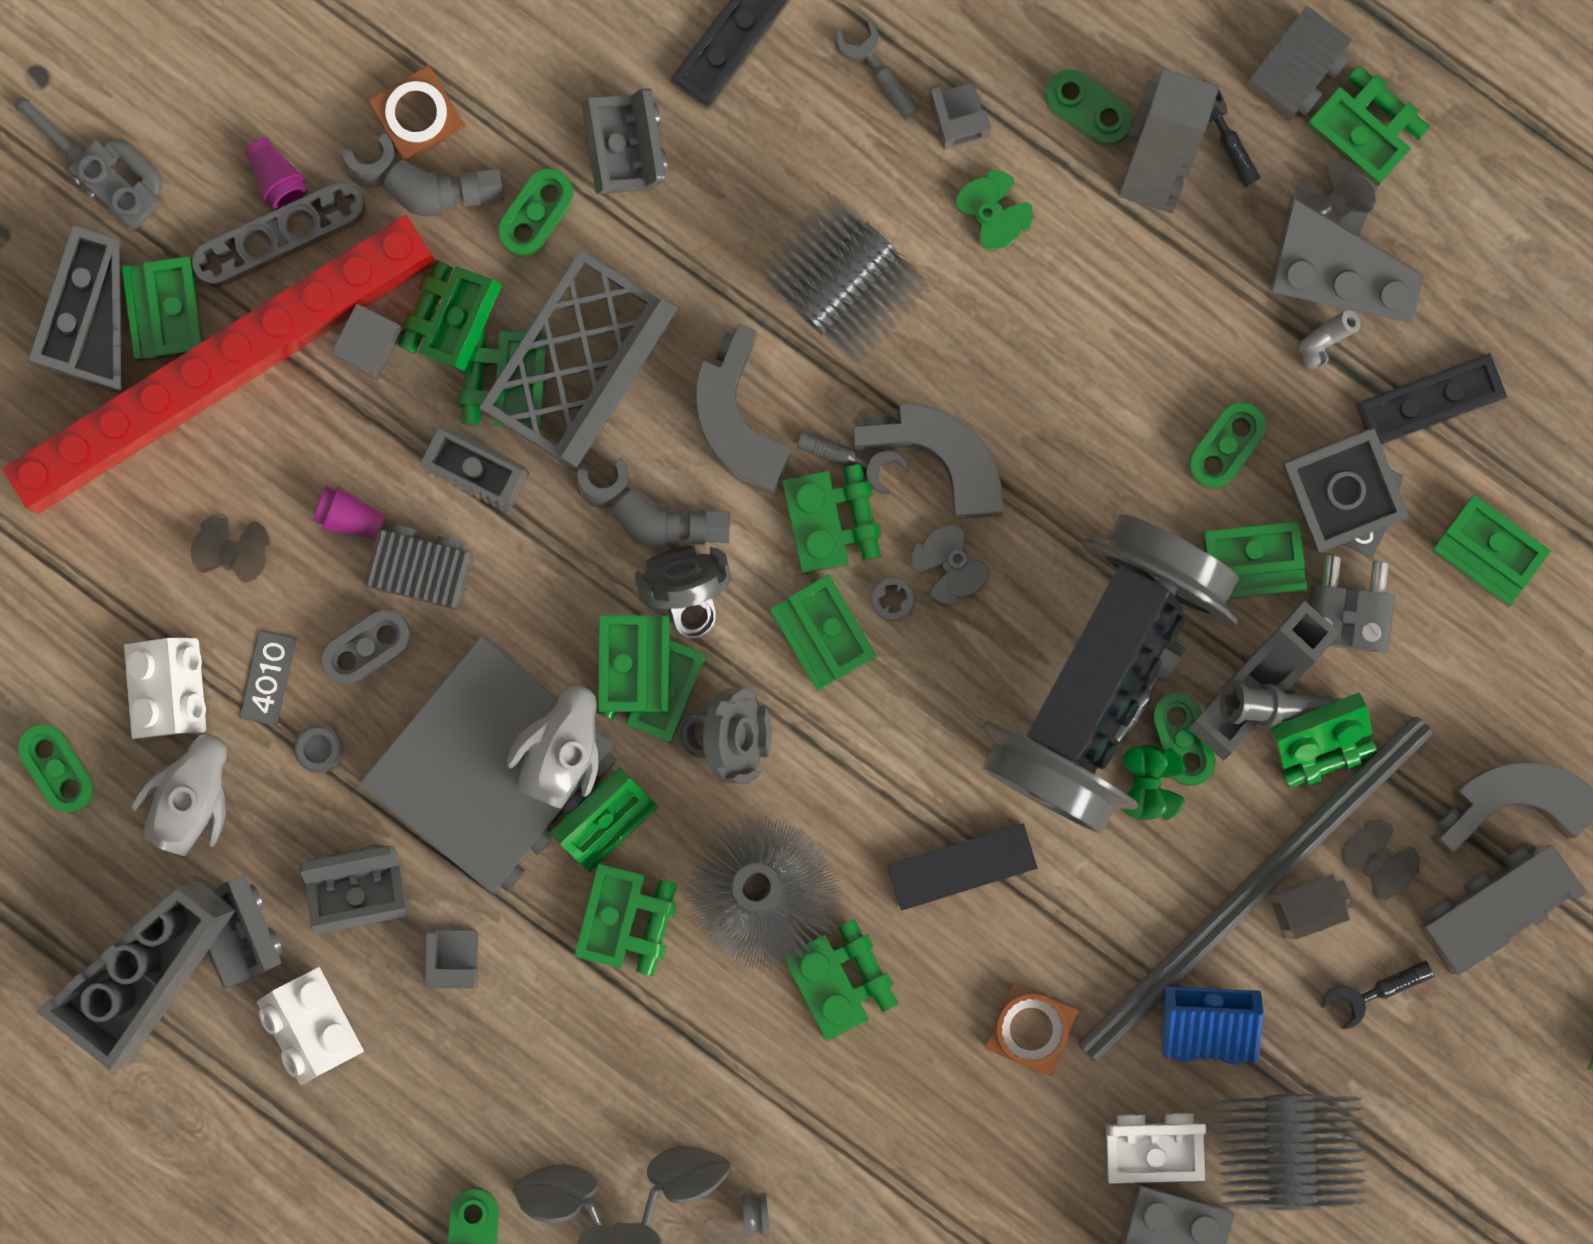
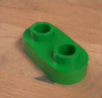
(1087, 108)
(535, 213)
(1226, 446)
(1181, 738)
(56, 770)
(467, 1232)

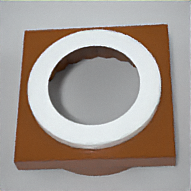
(413, 143)
(1062, 1020)

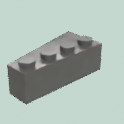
(1168, 135)
(135, 980)

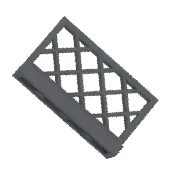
(614, 381)

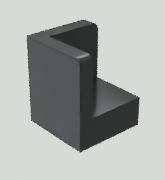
(959, 115)
(368, 341)
(451, 959)

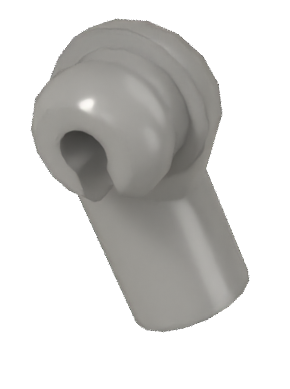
(1330, 332)

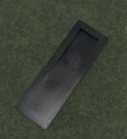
(725, 48)
(1433, 399)
(962, 866)

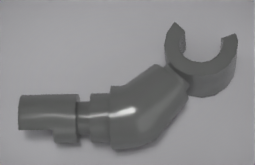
(419, 190)
(648, 521)

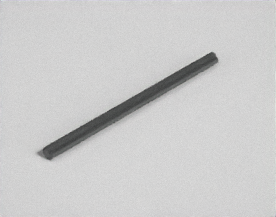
(1255, 888)

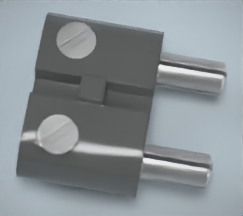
(1360, 615)

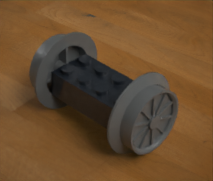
(1107, 668)

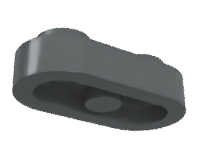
(366, 646)

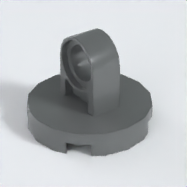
(683, 580)
(733, 737)

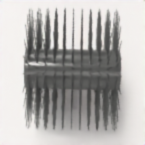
(843, 278)
(779, 904)
(1291, 1152)

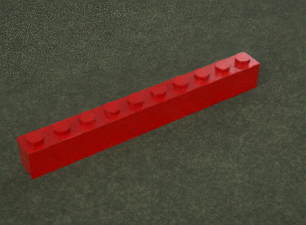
(218, 366)

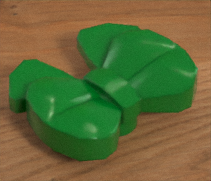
(981, 200)
(1148, 767)

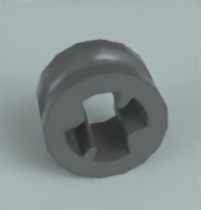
(906, 605)
(755, 1215)

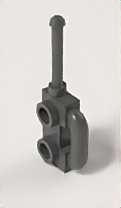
(96, 171)

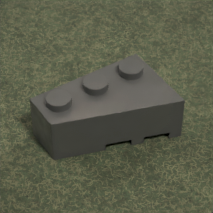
(1340, 269)
(83, 314)
(1499, 906)

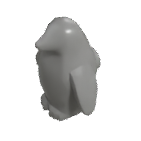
(559, 749)
(186, 797)

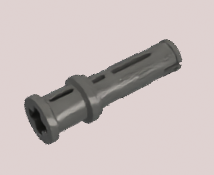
(1266, 704)

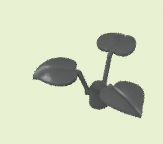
(562, 1190)

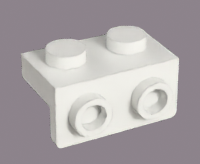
(165, 687)
(308, 1026)
(1155, 1150)

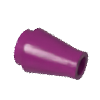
(276, 177)
(346, 514)

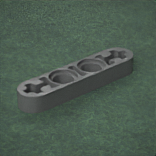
(276, 227)

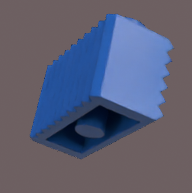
(1211, 1024)

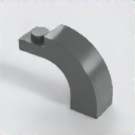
(734, 443)
(952, 443)
(1277, 661)
(1542, 787)

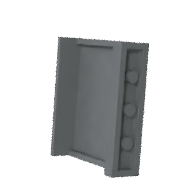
(453, 775)

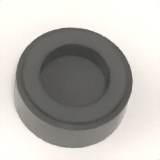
(318, 749)

